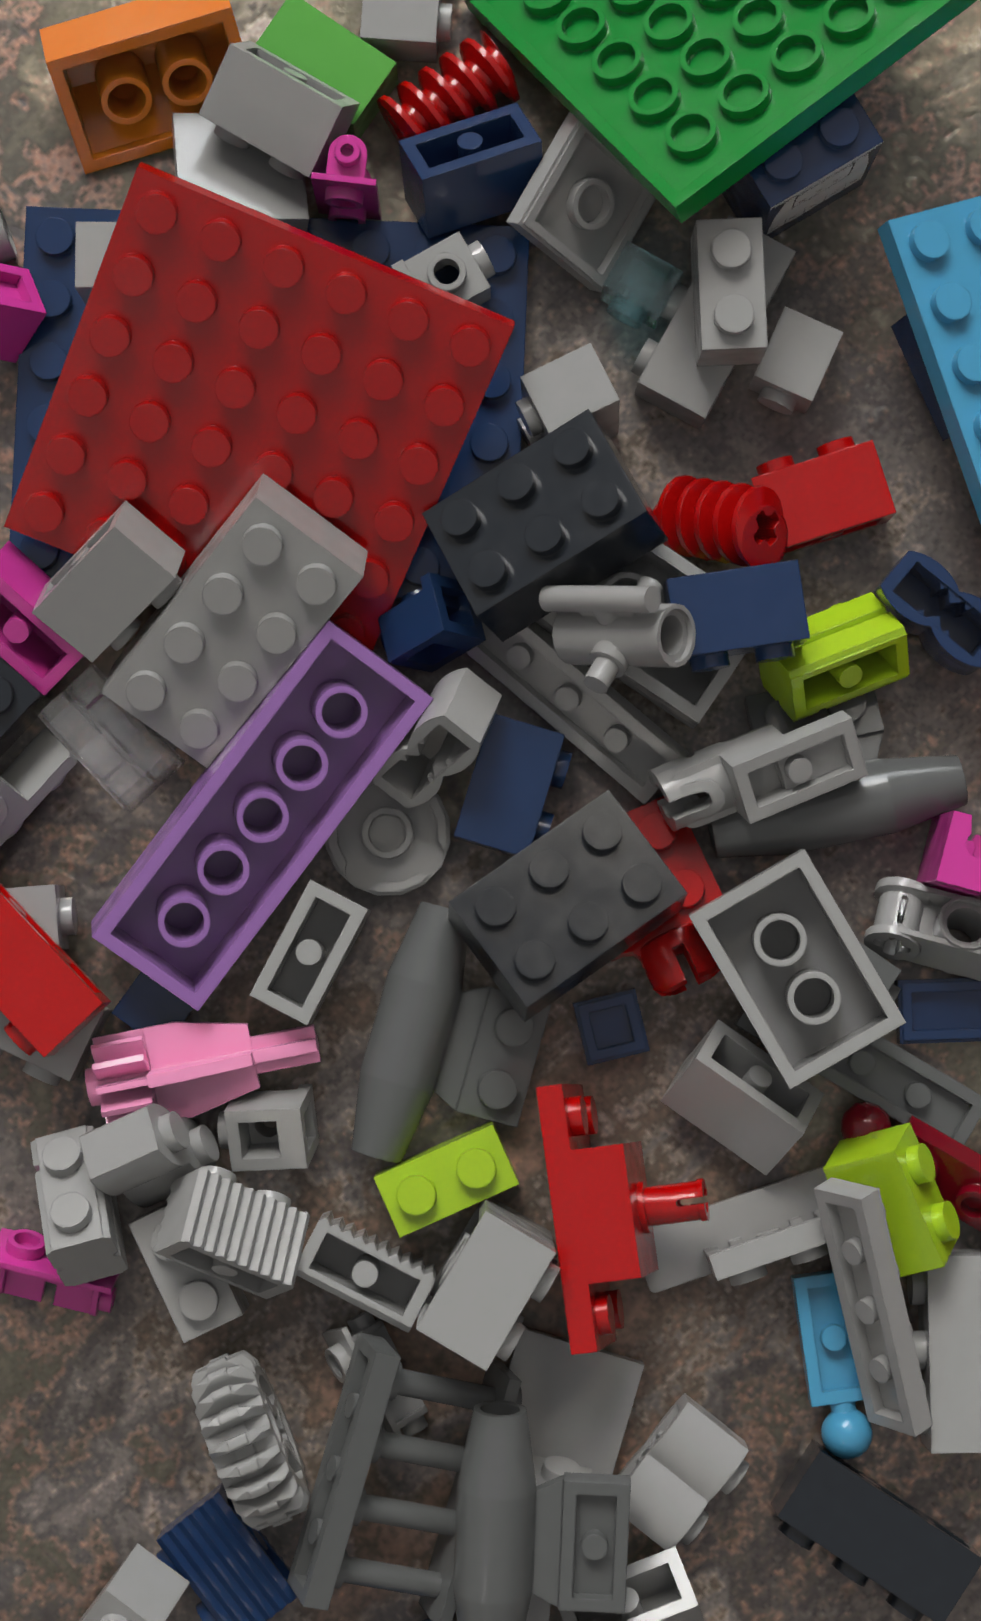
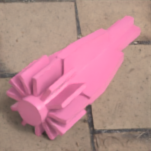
(189, 1065)

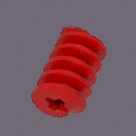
(453, 93)
(722, 521)

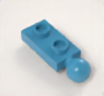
(830, 1364)

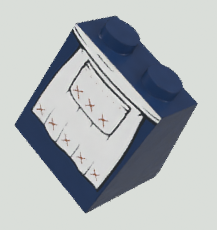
(809, 170)

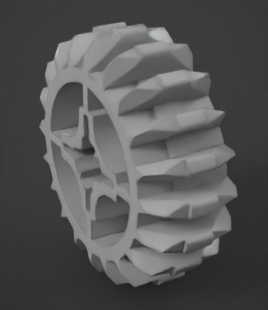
(250, 1440)

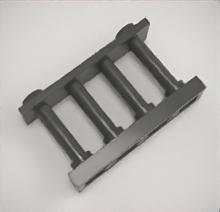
(339, 1490)

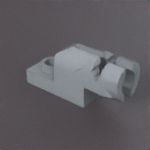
(759, 772)

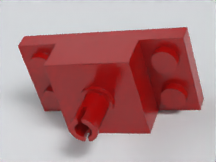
(602, 1214)

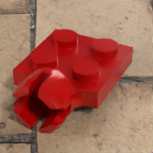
(678, 934)

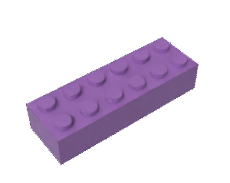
(259, 815)

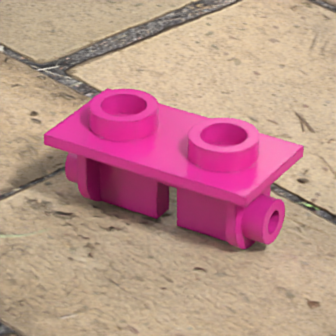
(347, 186)
(27, 1269)

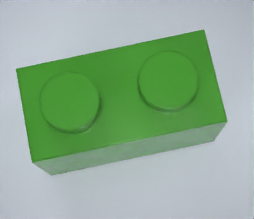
(333, 56)

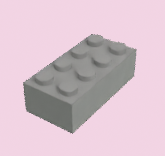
(236, 621)

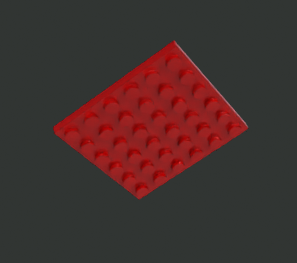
(251, 352)

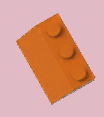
(133, 69)

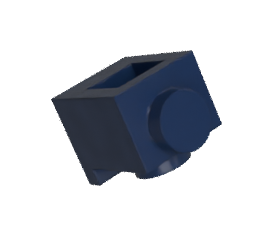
(430, 625)

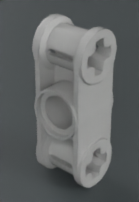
(924, 927)

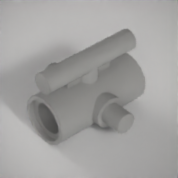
(617, 629)

